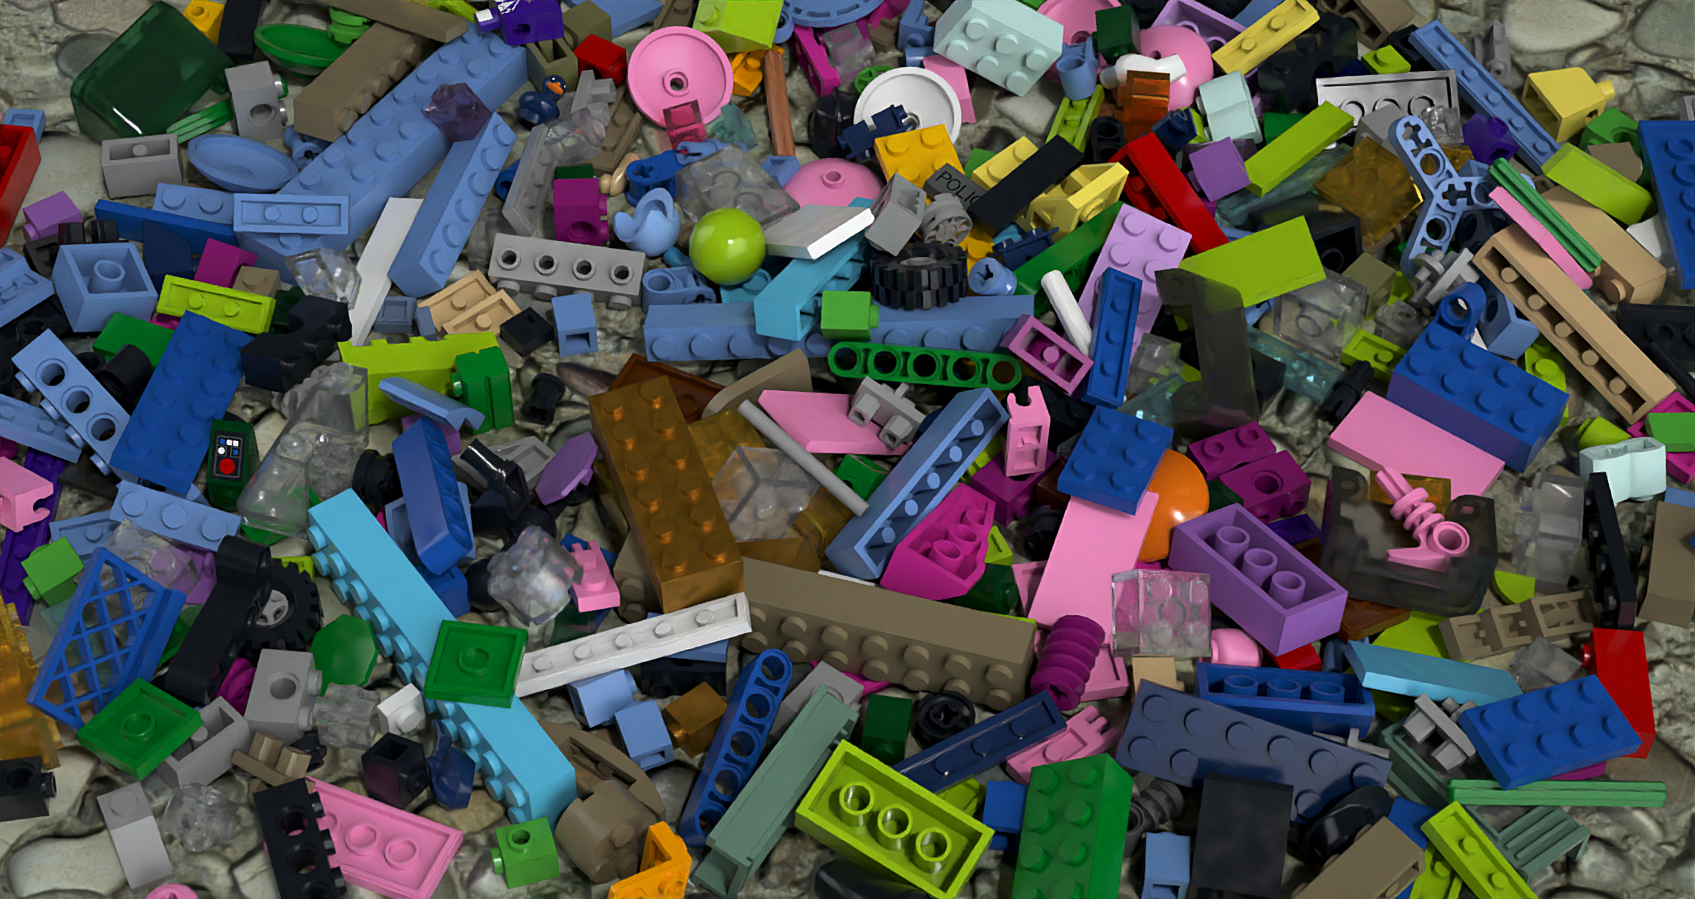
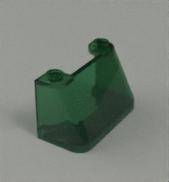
(148, 77)

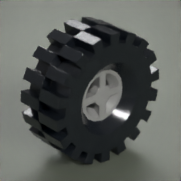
(920, 275)
(297, 614)

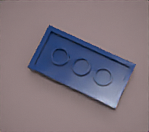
(1549, 732)

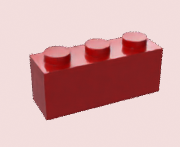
(1622, 668)

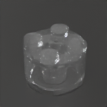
(533, 577)

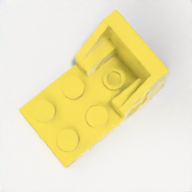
(1068, 204)

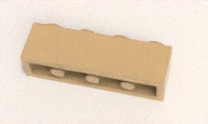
(1626, 268)

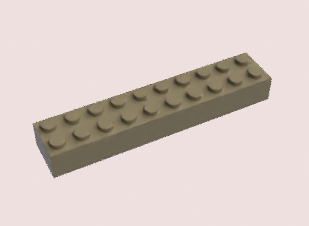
(864, 630)

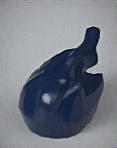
(449, 772)

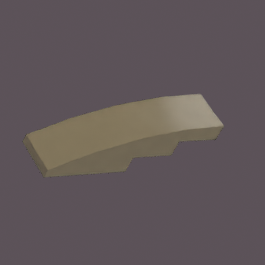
(1519, 625)

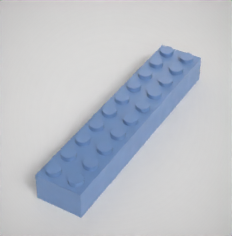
(392, 143)

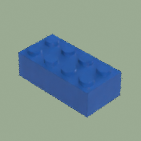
(1477, 396)

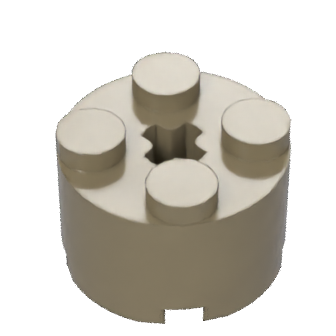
(605, 832)

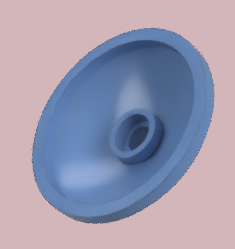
(241, 163)

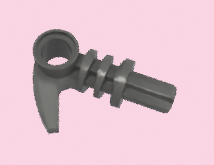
(1153, 808)

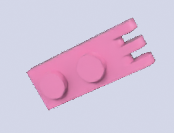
(597, 586)
(1077, 742)

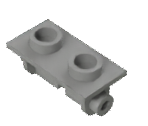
(1493, 52)

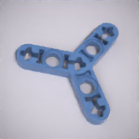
(1442, 179)

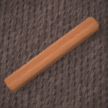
(778, 104)

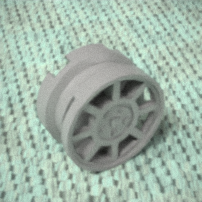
(943, 220)

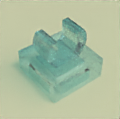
(735, 127)

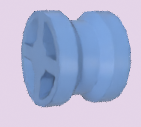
(991, 278)

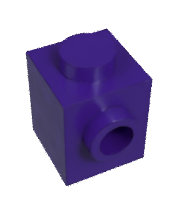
(1488, 138)

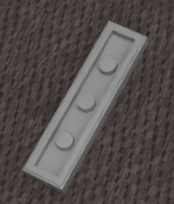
(530, 184)

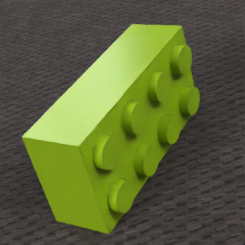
(892, 824)

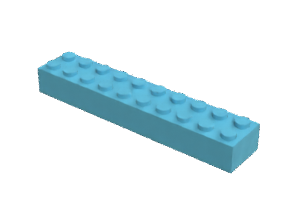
(406, 616)

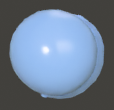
(653, 224)

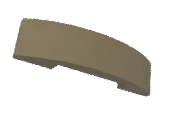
(605, 763)

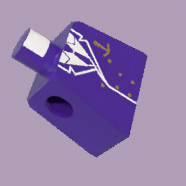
(522, 20)

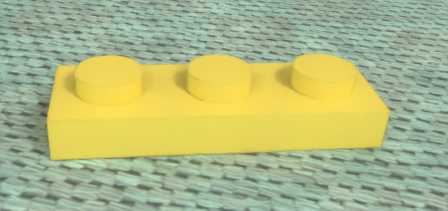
(1265, 36)

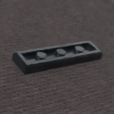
(1030, 179)

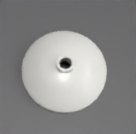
(921, 92)

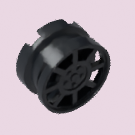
(377, 478)
(1042, 531)
(942, 717)

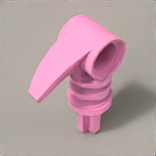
(1436, 537)

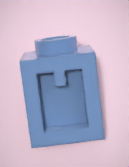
(914, 27)

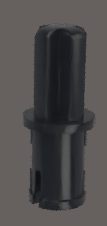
(1347, 392)

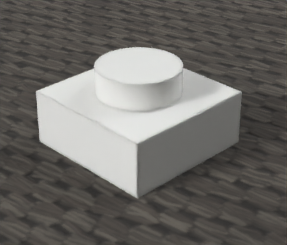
(401, 711)

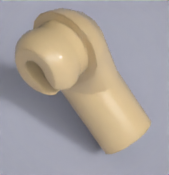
(616, 184)

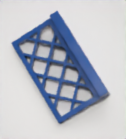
(135, 659)

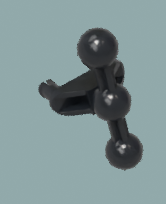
(506, 509)

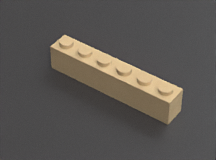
(1573, 323)

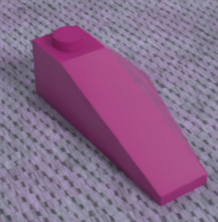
(945, 550)

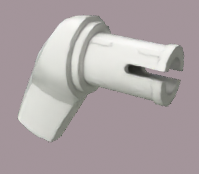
(1116, 74)

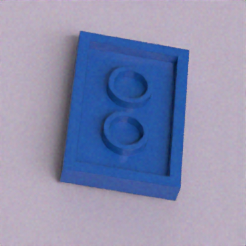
(1115, 460)

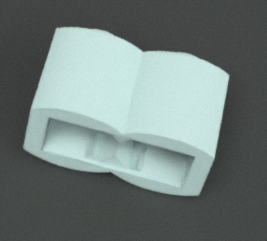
(1228, 109)
(1632, 467)

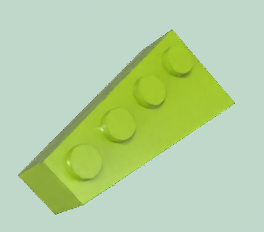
(417, 360)

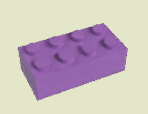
(1259, 579)

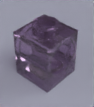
(457, 112)

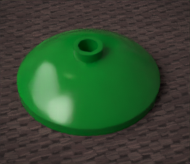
(298, 48)

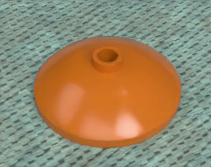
(1181, 498)

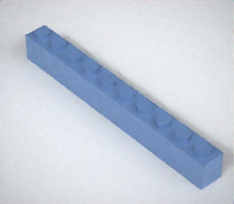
(730, 333)

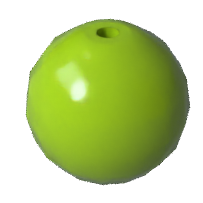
(727, 246)

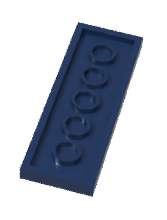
(1186, 735)

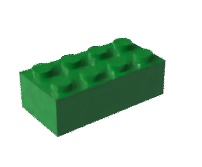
(1074, 830)

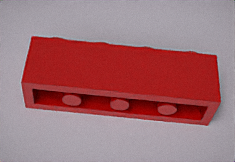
(17, 168)
(1163, 192)

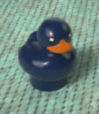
(539, 106)

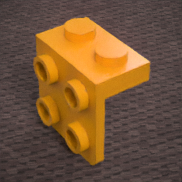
(662, 868)

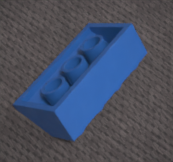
(1292, 697)

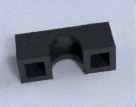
(1288, 73)
(284, 360)

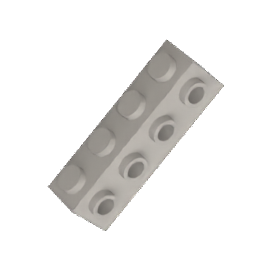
(566, 269)

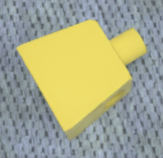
(1565, 100)

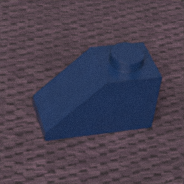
(167, 255)

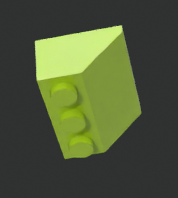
(739, 23)

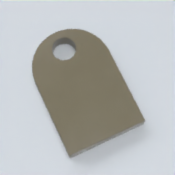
(784, 374)

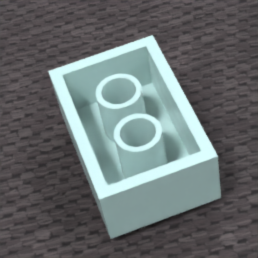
(999, 41)

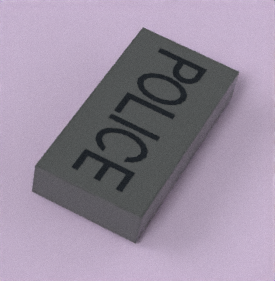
(952, 181)

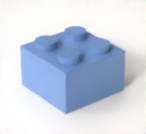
(100, 281)

